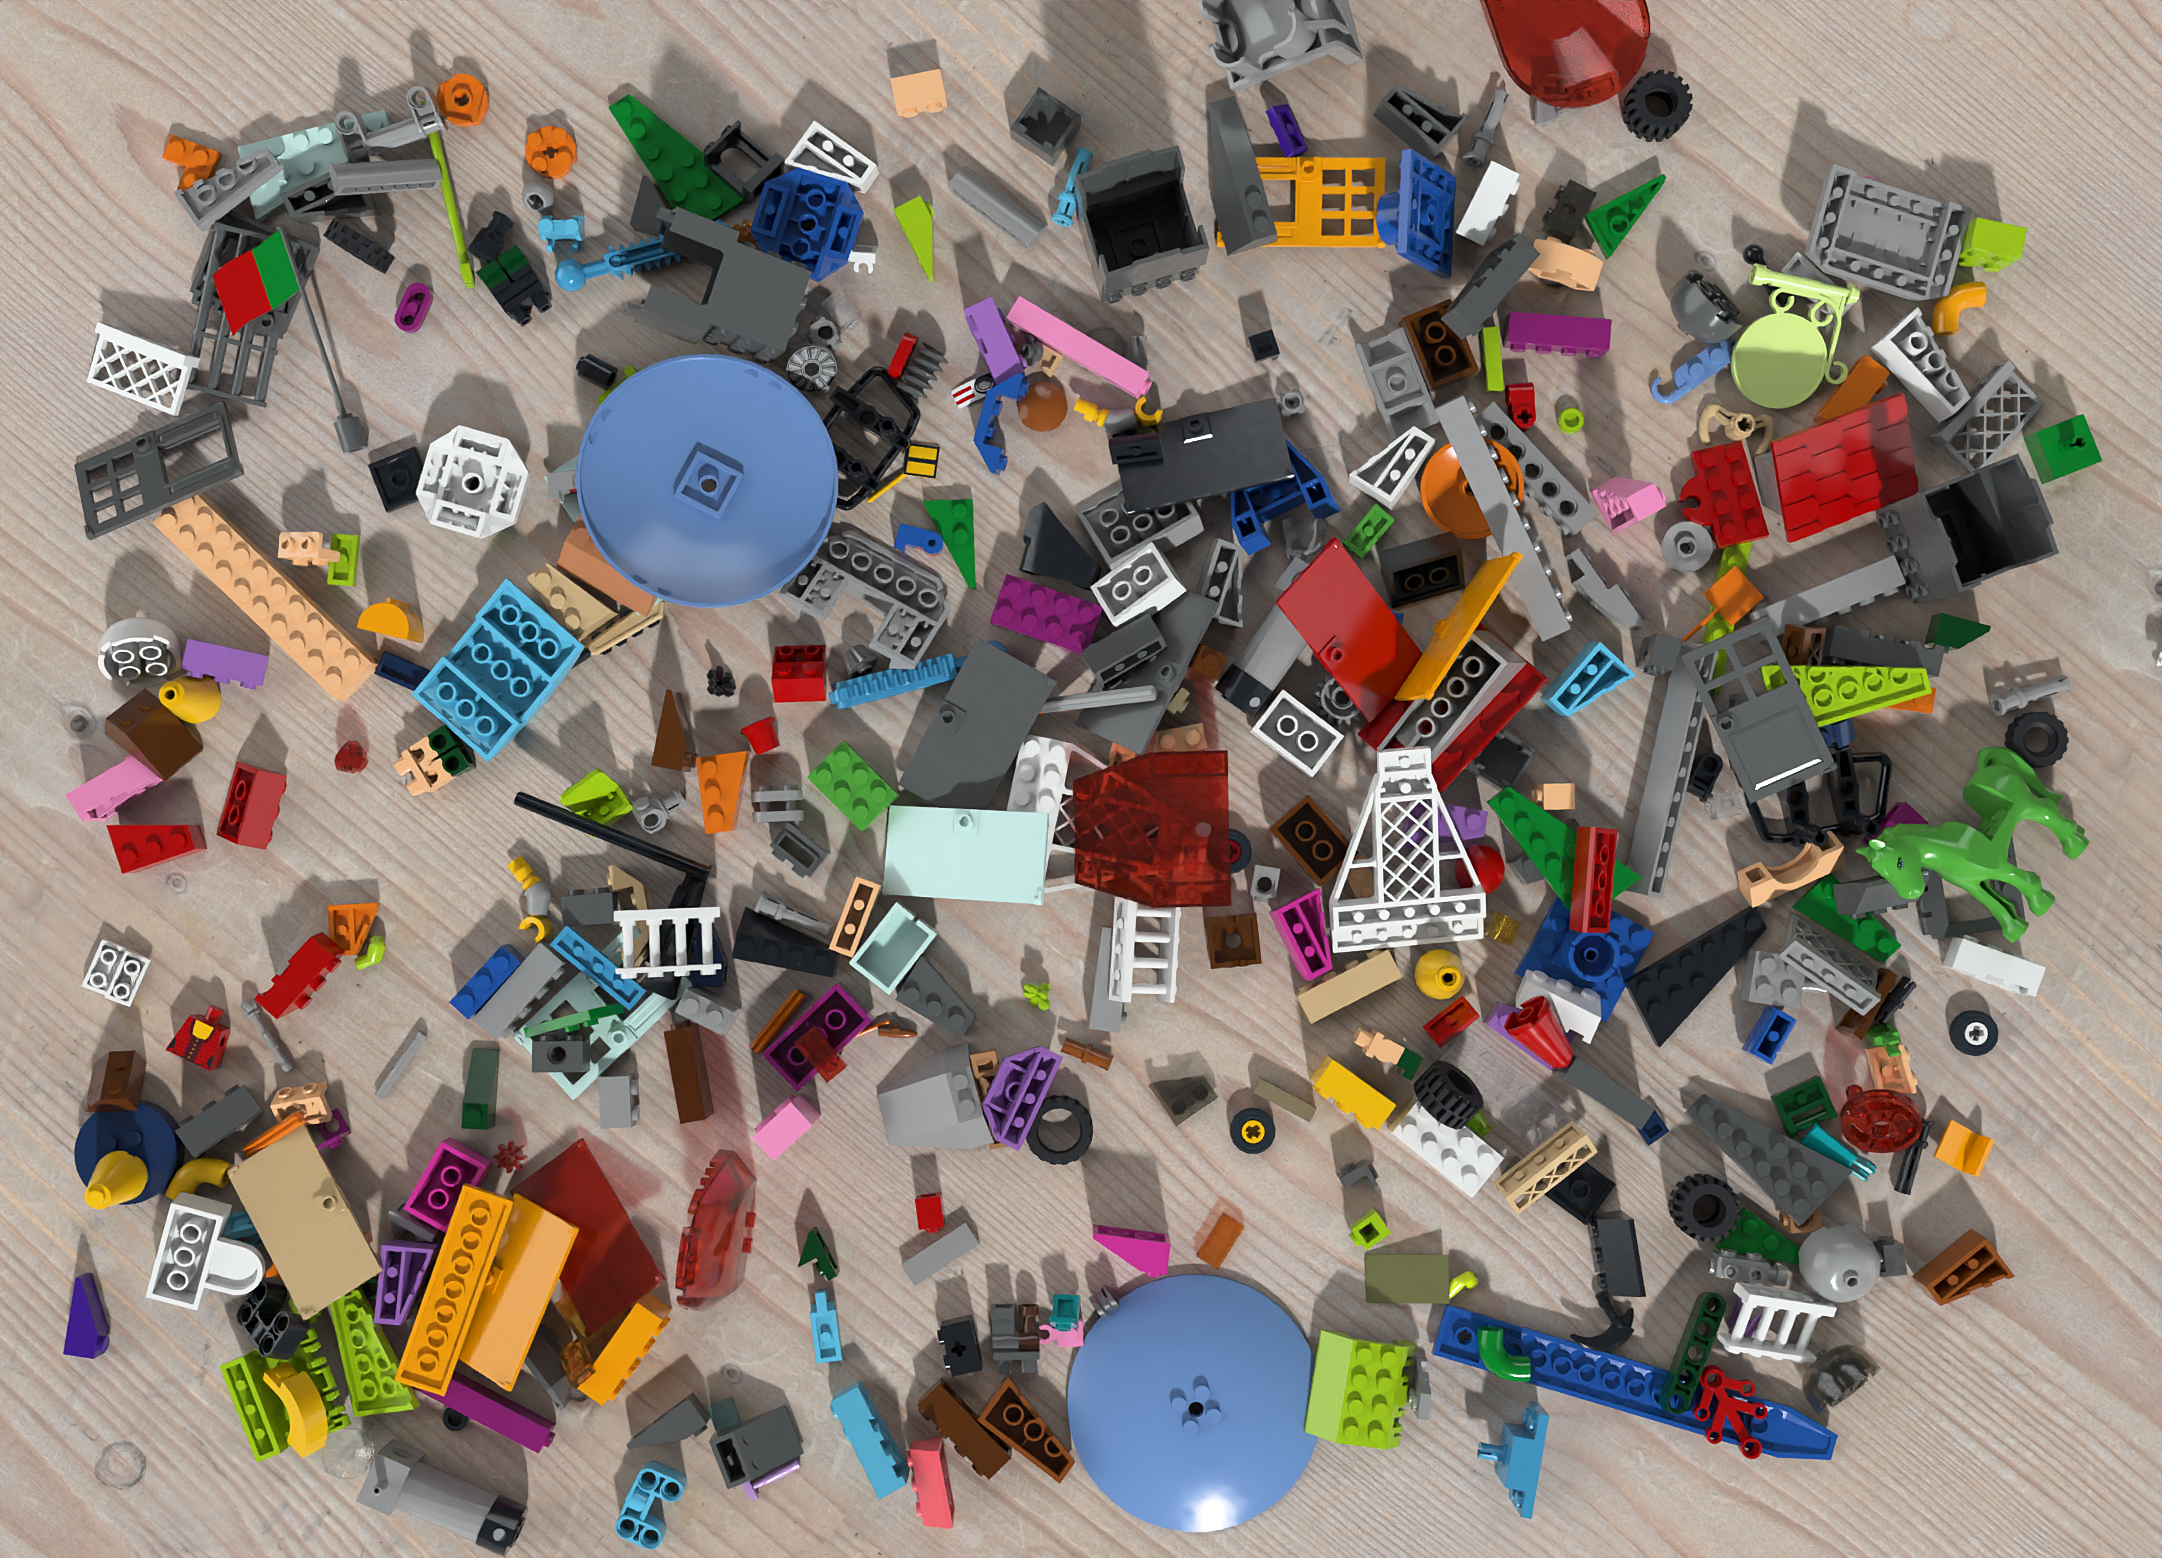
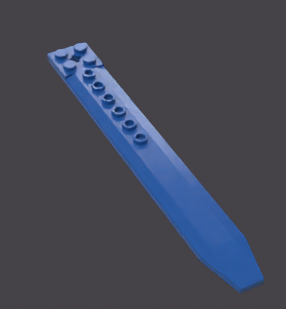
(1629, 1385)

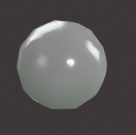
(538, 196)

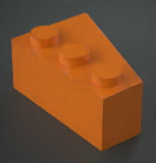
(721, 789)

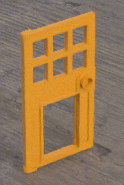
(1308, 200)

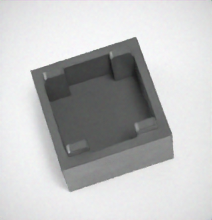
(1045, 126)
(1502, 761)

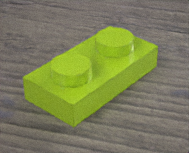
(344, 572)

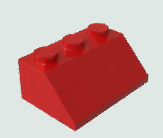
(251, 806)

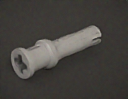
(1482, 139)
(2019, 697)
(783, 911)

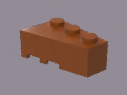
(1961, 1268)

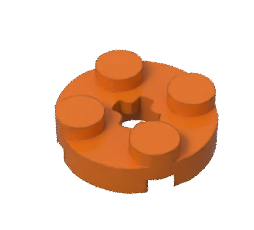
(472, 112)
(563, 160)

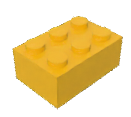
(1351, 1093)

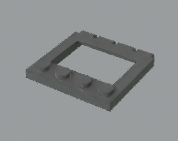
(305, 261)
(1934, 903)

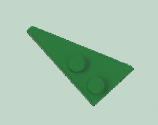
(956, 526)
(1758, 1237)

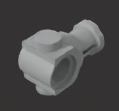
(813, 335)
(653, 812)

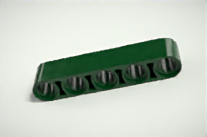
(1703, 1345)

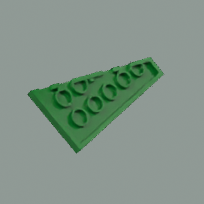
(674, 162)
(1548, 844)

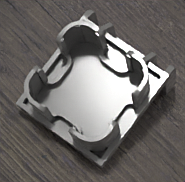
(1278, 35)

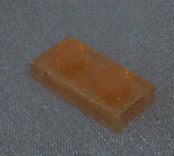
(577, 1363)

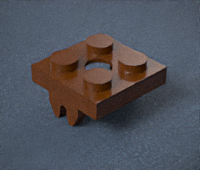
(1249, 948)

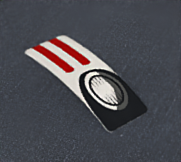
(973, 390)

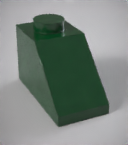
(1953, 631)

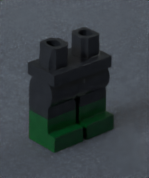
(520, 294)

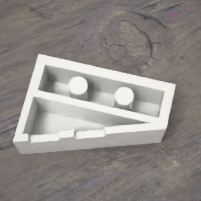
(830, 156)
(1488, 203)
(1994, 966)
(1573, 1006)

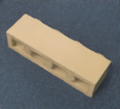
(1347, 985)

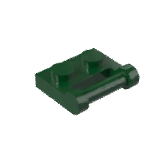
(1800, 1099)

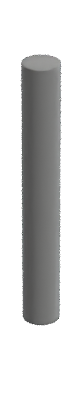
(401, 1065)

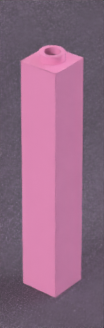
(1079, 348)

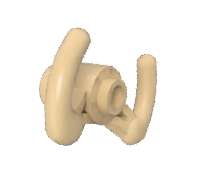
(1738, 426)

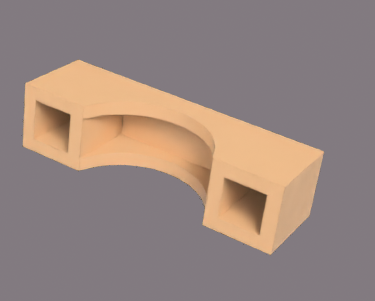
(1763, 883)

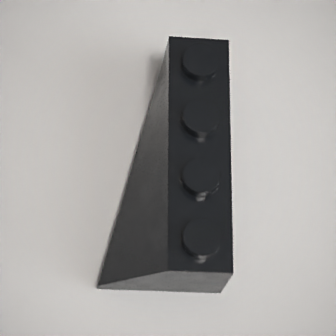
(777, 945)

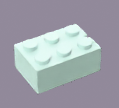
(893, 948)

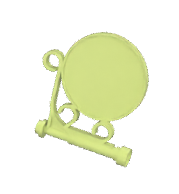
(1783, 354)

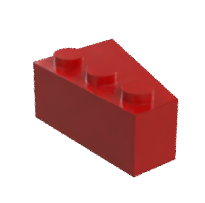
(152, 845)
(302, 976)

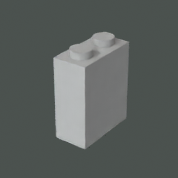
(708, 1009)

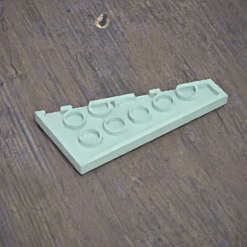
(303, 158)

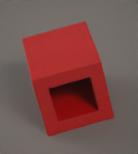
(930, 1212)

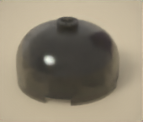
(1837, 1375)

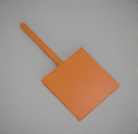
(1731, 597)

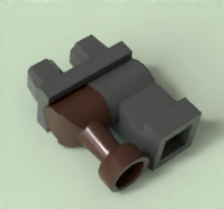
(1013, 1344)

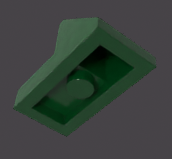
(817, 1248)

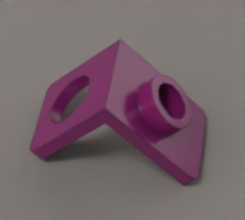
(334, 1139)

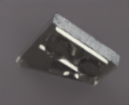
(1183, 1096)

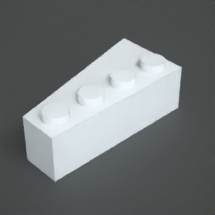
(1921, 366)

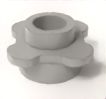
(1287, 409)

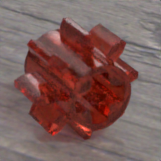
(506, 1162)

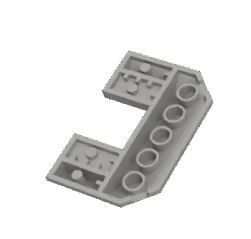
(880, 580)

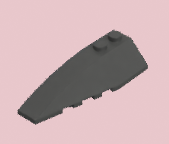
(1237, 185)

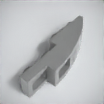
(1610, 601)

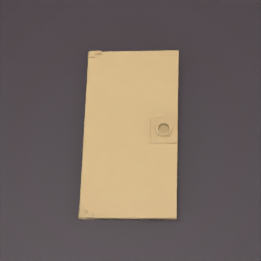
(304, 1221)

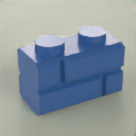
(1769, 1034)

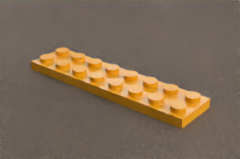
(454, 1289)

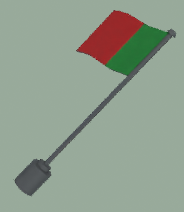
(262, 283)

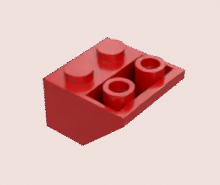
(799, 673)

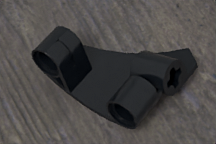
(1055, 552)

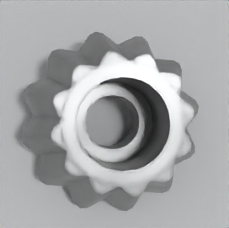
(859, 661)

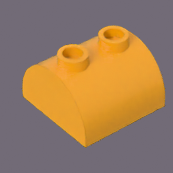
(392, 619)

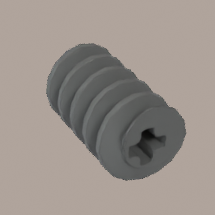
(922, 372)

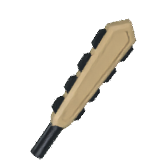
(618, 632)

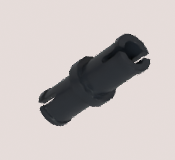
(1895, 1000)

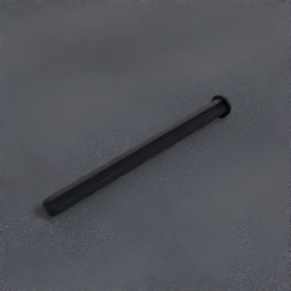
(612, 835)

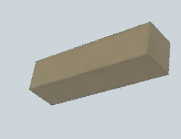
(1284, 1099)

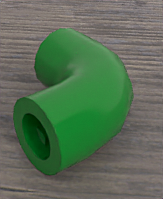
(1497, 1359)

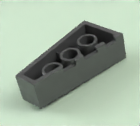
(1489, 286)
(1859, 649)

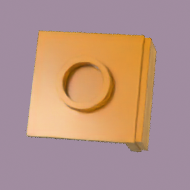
(1963, 1149)

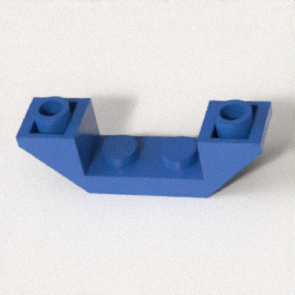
(1013, 389)

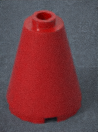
(1540, 1032)

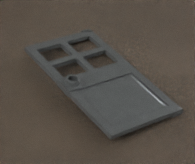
(1770, 735)

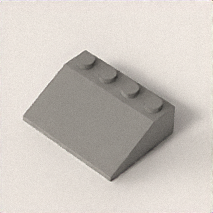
(1122, 535)

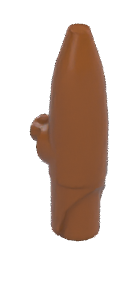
(896, 1032)

